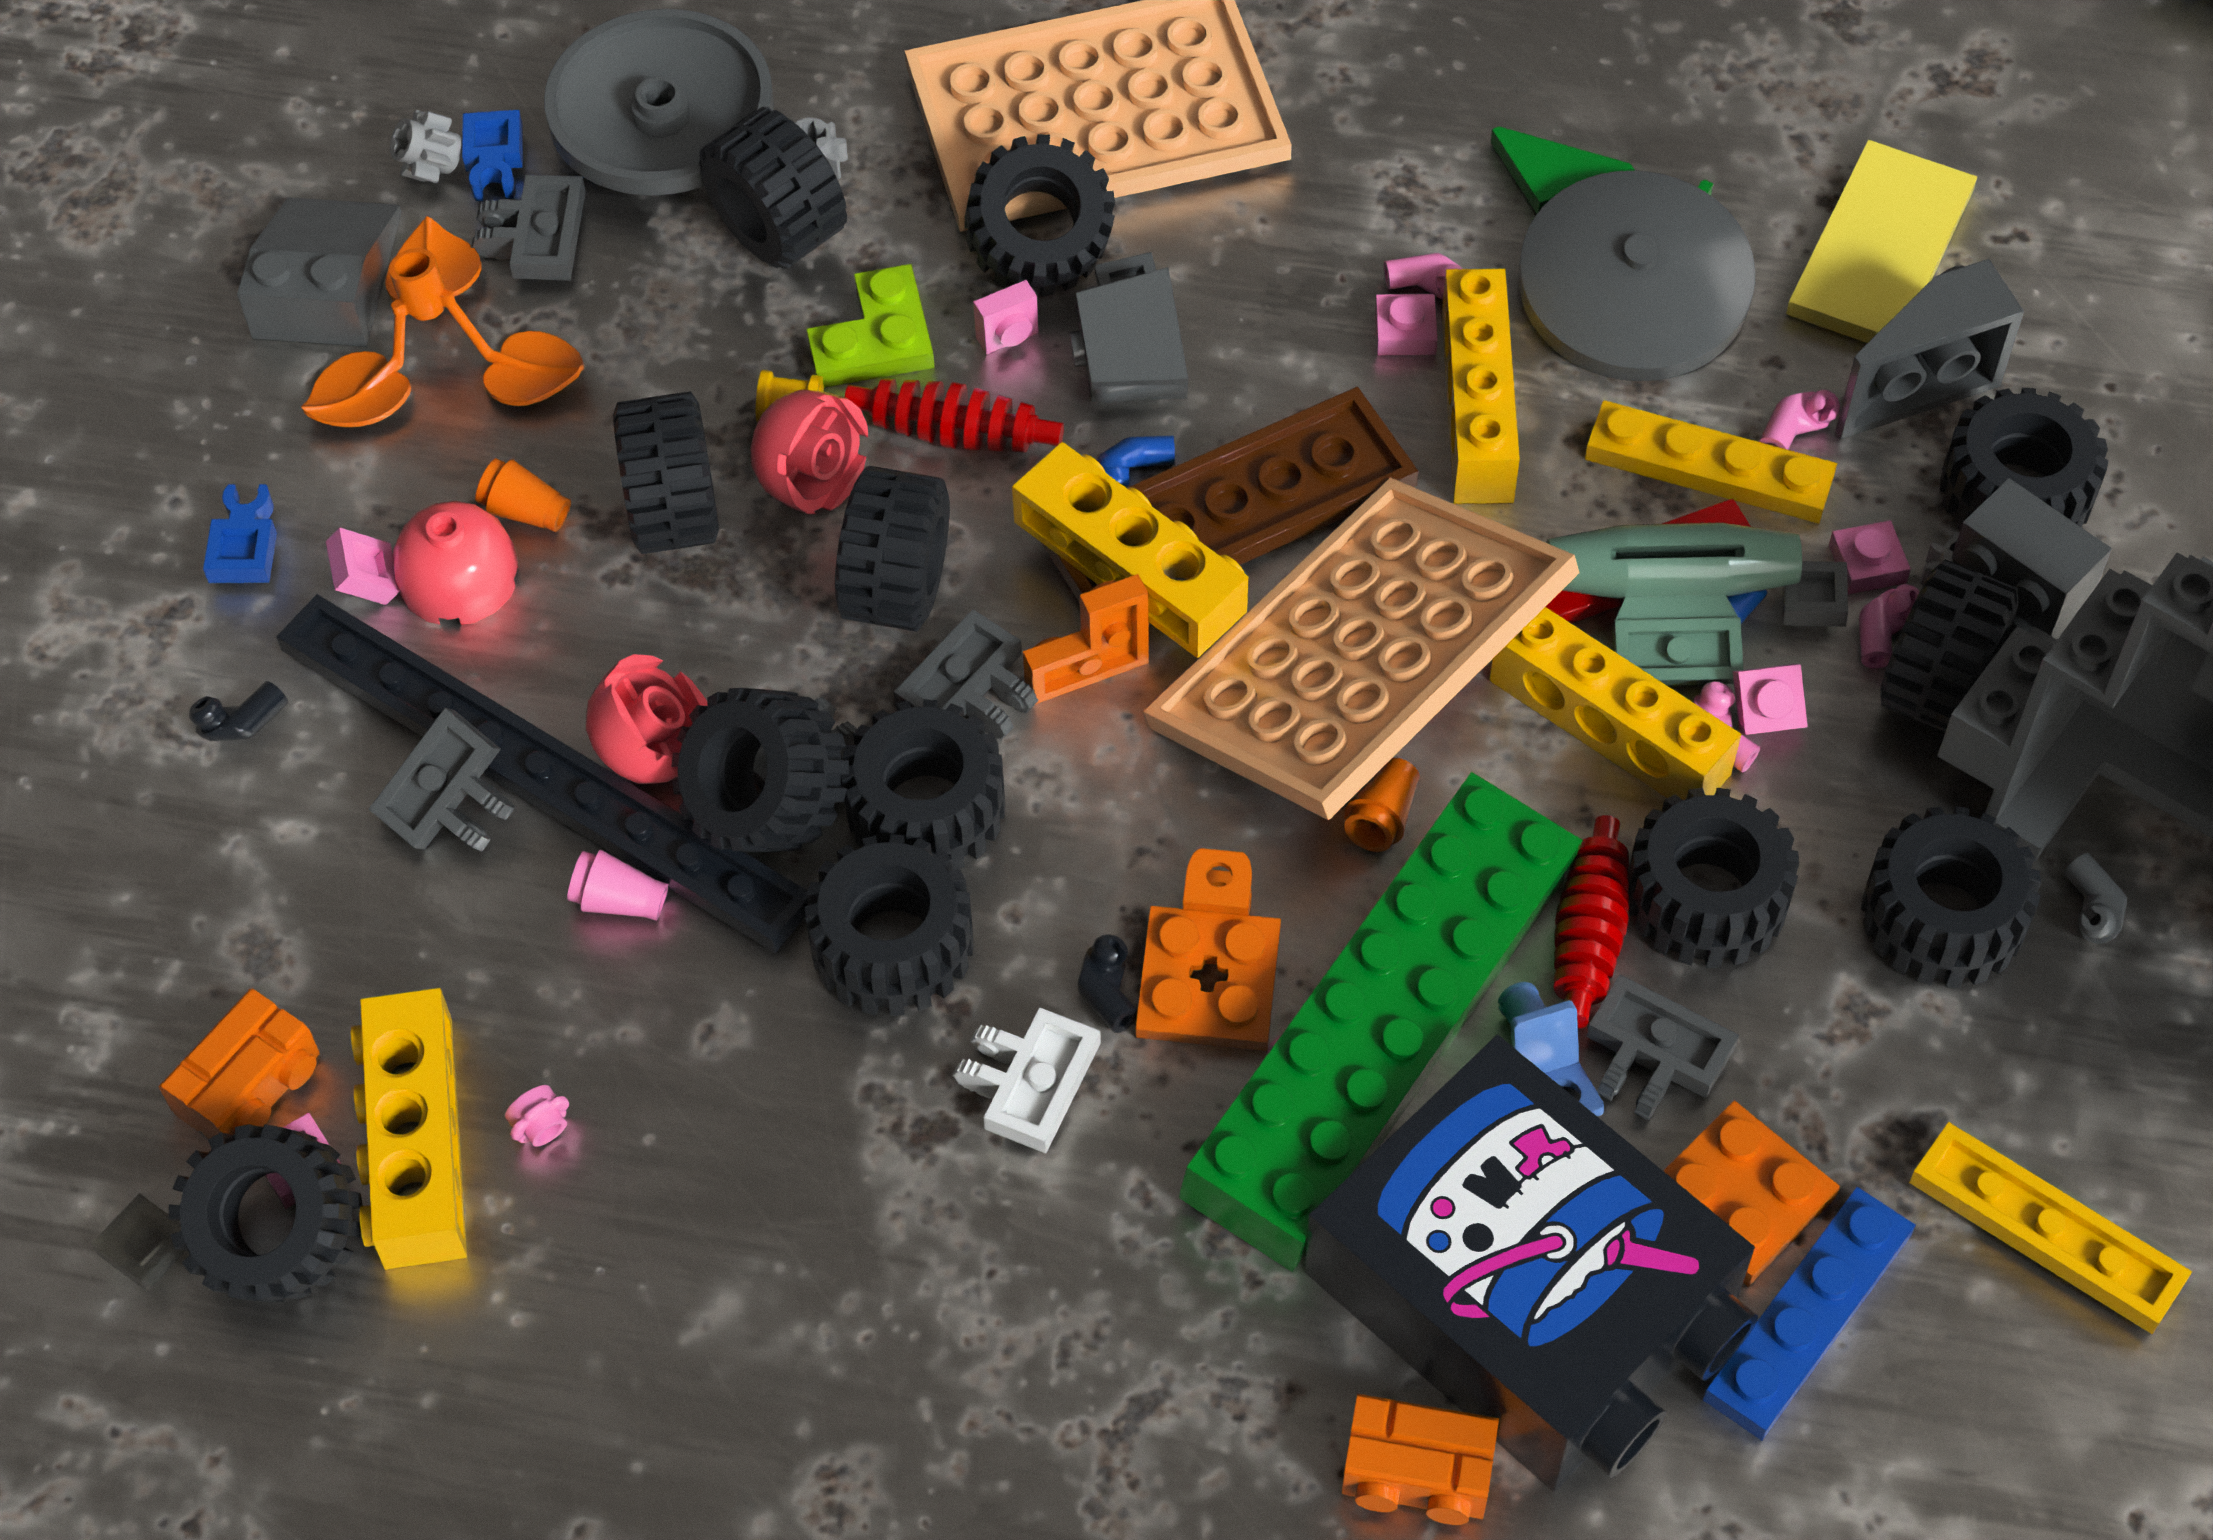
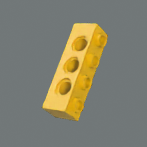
(1479, 387)
(1051, 508)
(1615, 707)
(432, 1220)

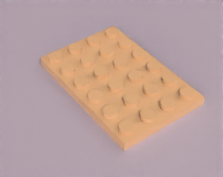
(1140, 85)
(1360, 646)

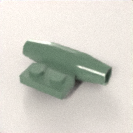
(1678, 588)

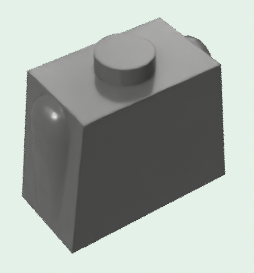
(1130, 340)

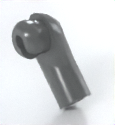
(2103, 900)

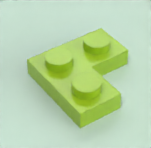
(883, 343)

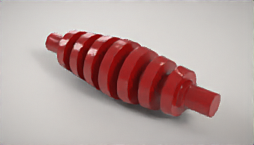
(954, 415)
(1592, 918)

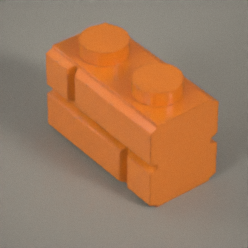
(241, 1068)
(1419, 1459)

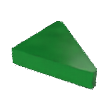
(1547, 167)

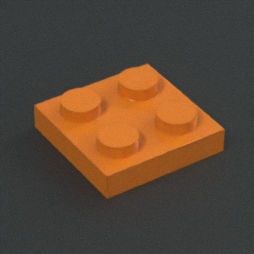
(1753, 1183)

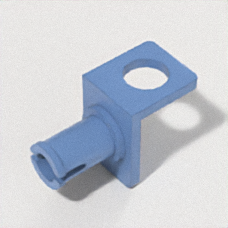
(1548, 1039)

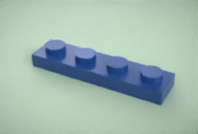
(1809, 1313)

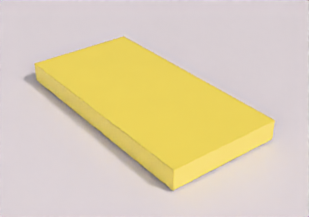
(1880, 241)

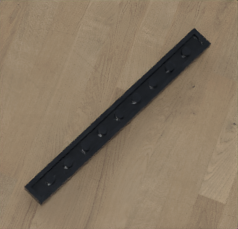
(550, 774)

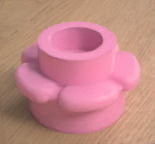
(537, 1116)

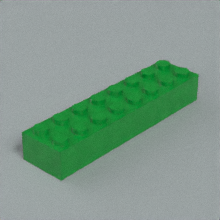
(1379, 1019)

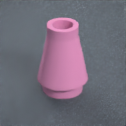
(614, 887)

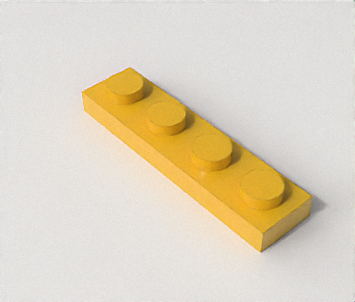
(1711, 461)
(2050, 1227)

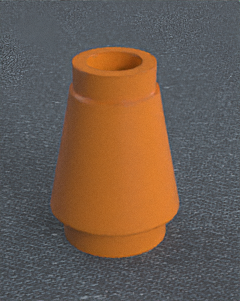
(521, 496)
(1382, 806)

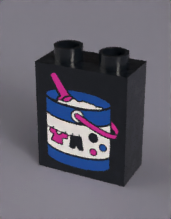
(1533, 1266)

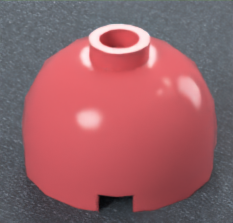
(809, 449)
(454, 563)
(638, 717)

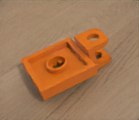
(1216, 931)

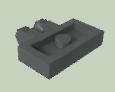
(536, 231)
(965, 668)
(435, 782)
(1660, 1037)

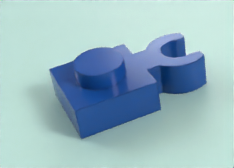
(491, 148)
(245, 543)

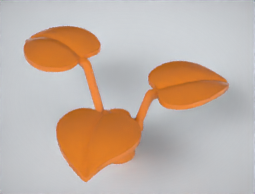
(422, 282)

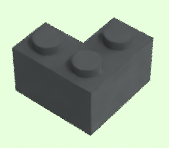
(2035, 550)

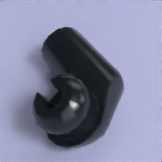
(237, 722)
(1101, 982)

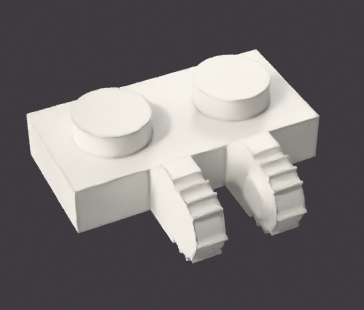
(1041, 1078)

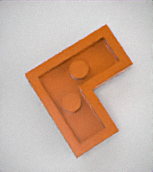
(1109, 642)

